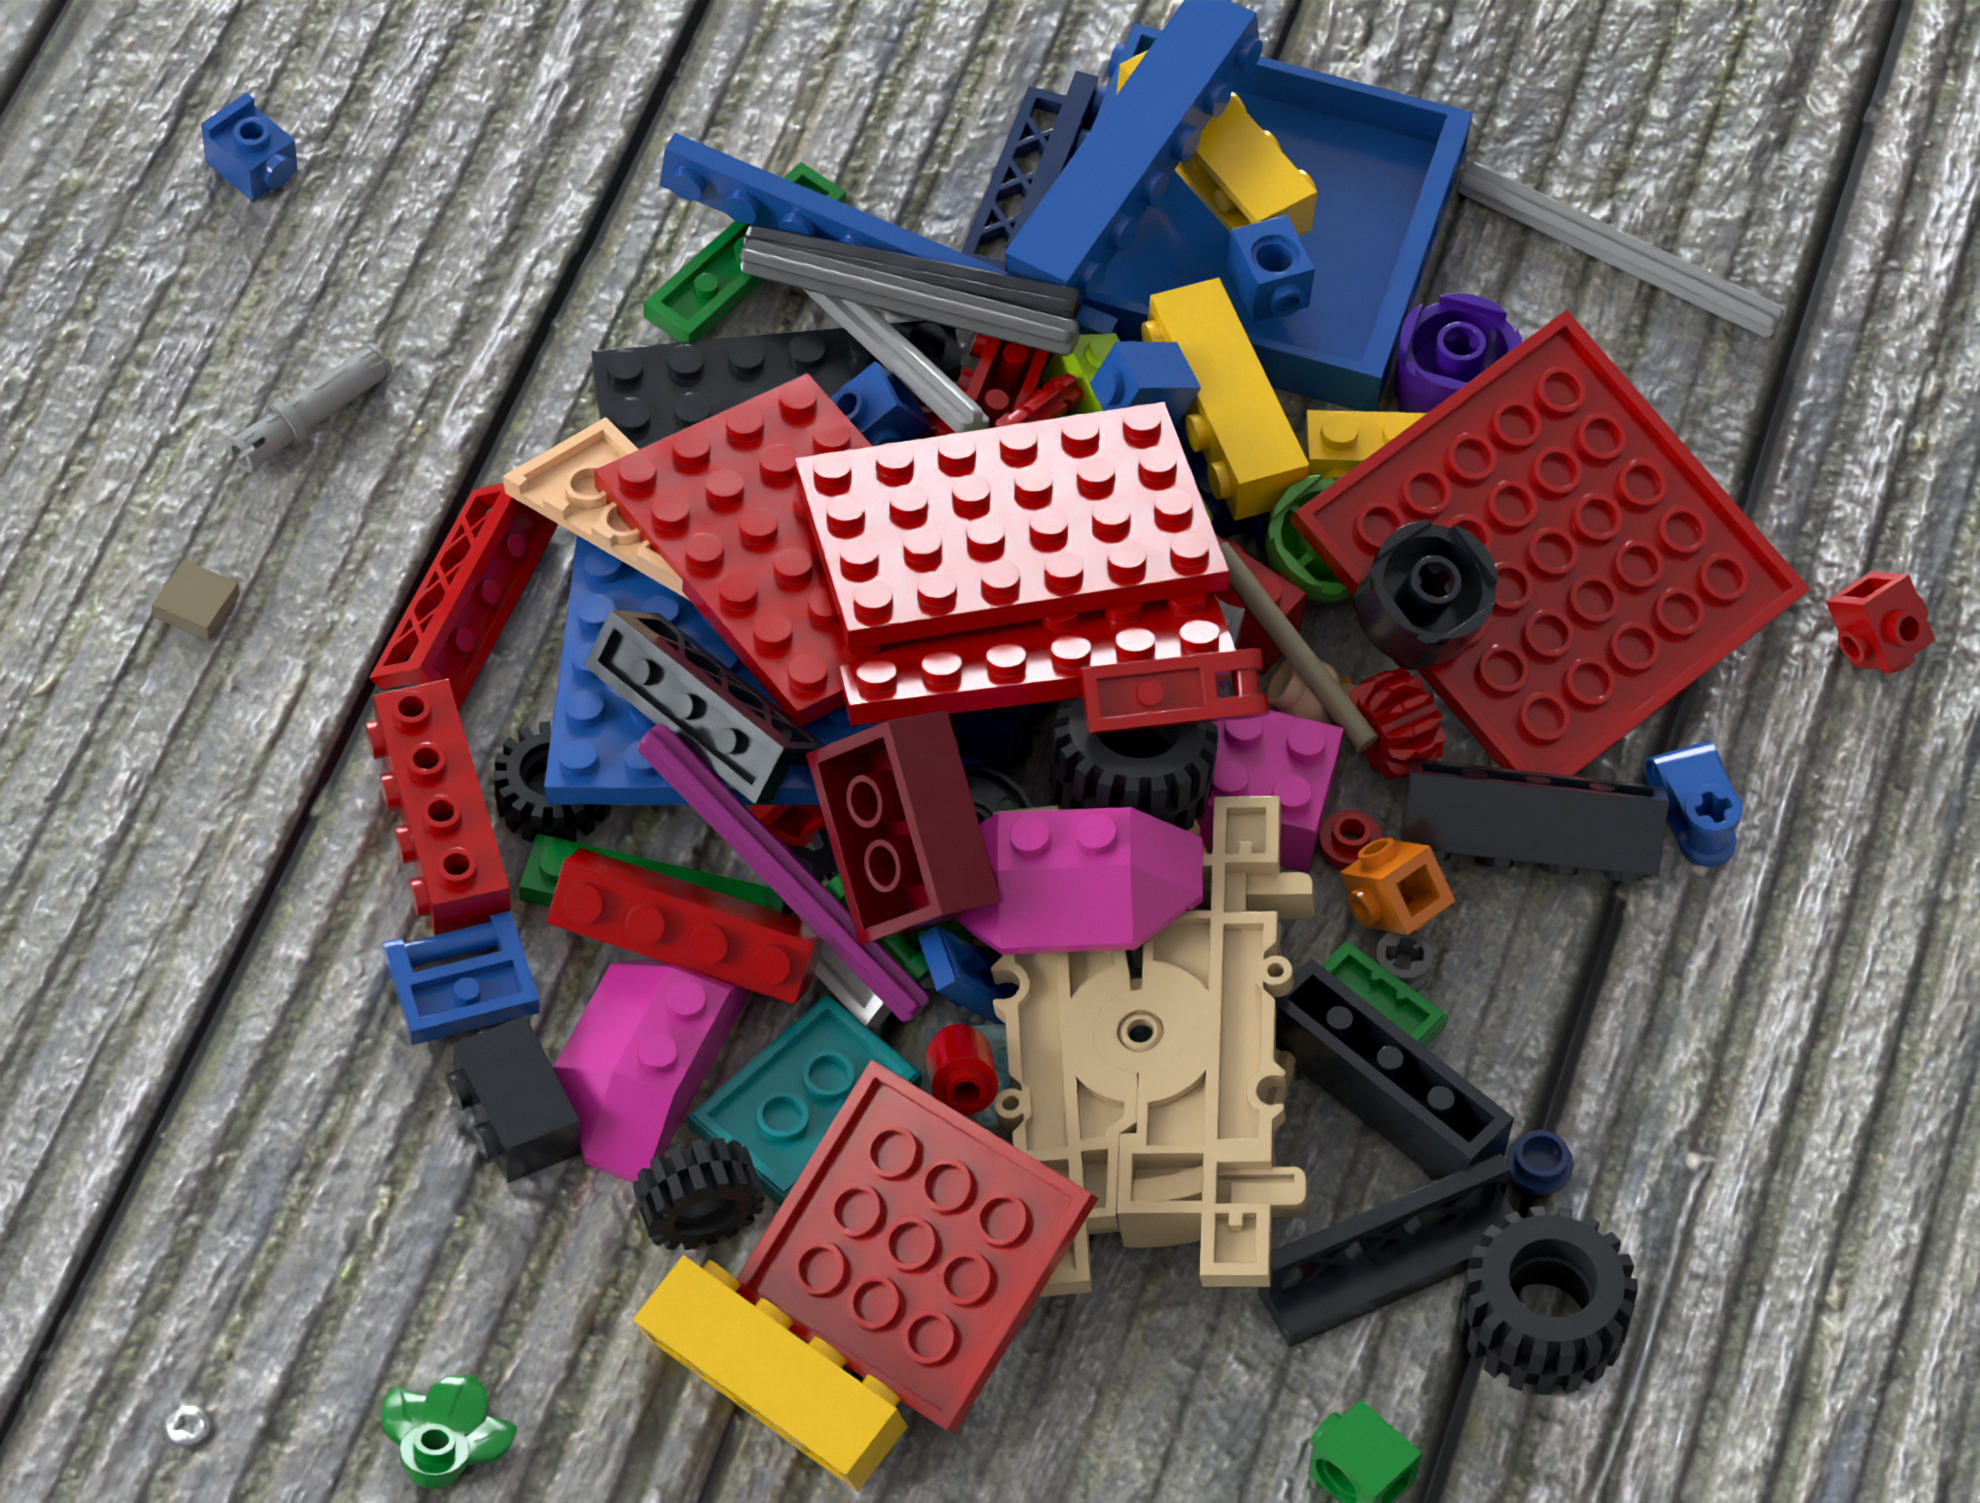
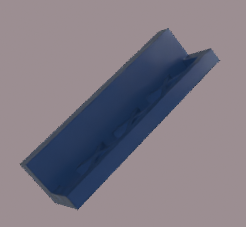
(1054, 146)

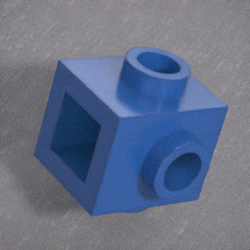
(881, 407)

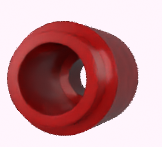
(962, 1069)

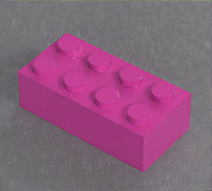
(1281, 759)

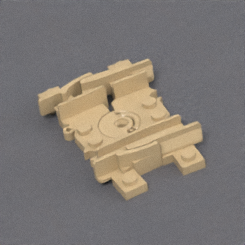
(1174, 1122)

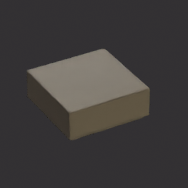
(195, 600)

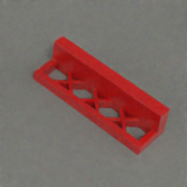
(466, 594)

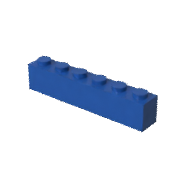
(1137, 146)

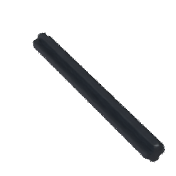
(1011, 289)

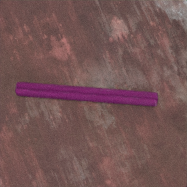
(781, 871)

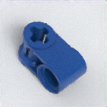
(1701, 802)

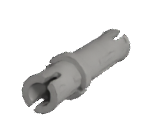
(289, 421)

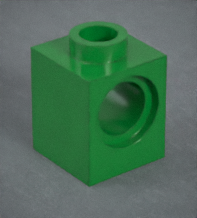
(1362, 1458)

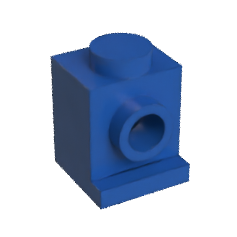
(248, 148)

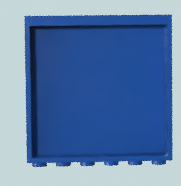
(1382, 192)

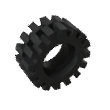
(527, 808)
(698, 1193)

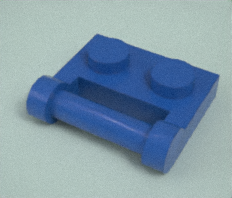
(464, 992)

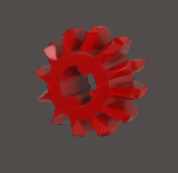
(1402, 718)

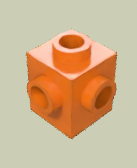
(1396, 886)

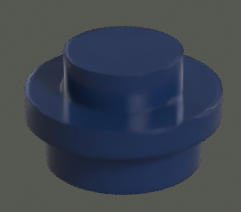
(1540, 1163)

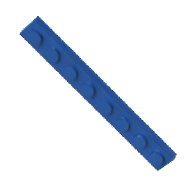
(774, 202)

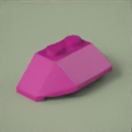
(1085, 880)
(643, 1058)

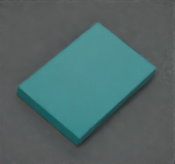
(794, 1092)

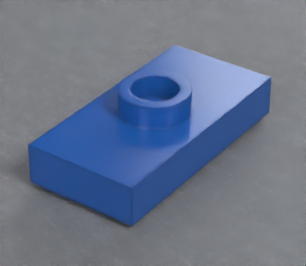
(963, 973)

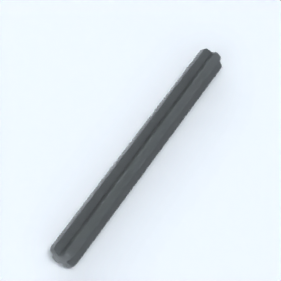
(910, 297)

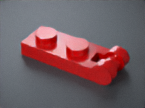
(1171, 691)

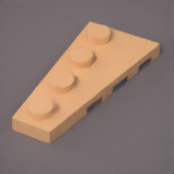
(564, 490)

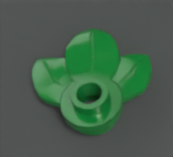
(444, 1430)

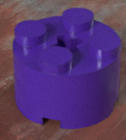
(1448, 348)

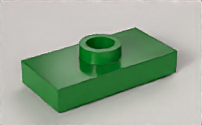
(1387, 993)

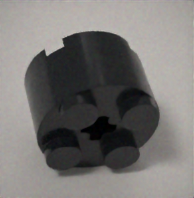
(1419, 626)

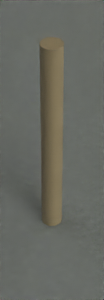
(1298, 652)

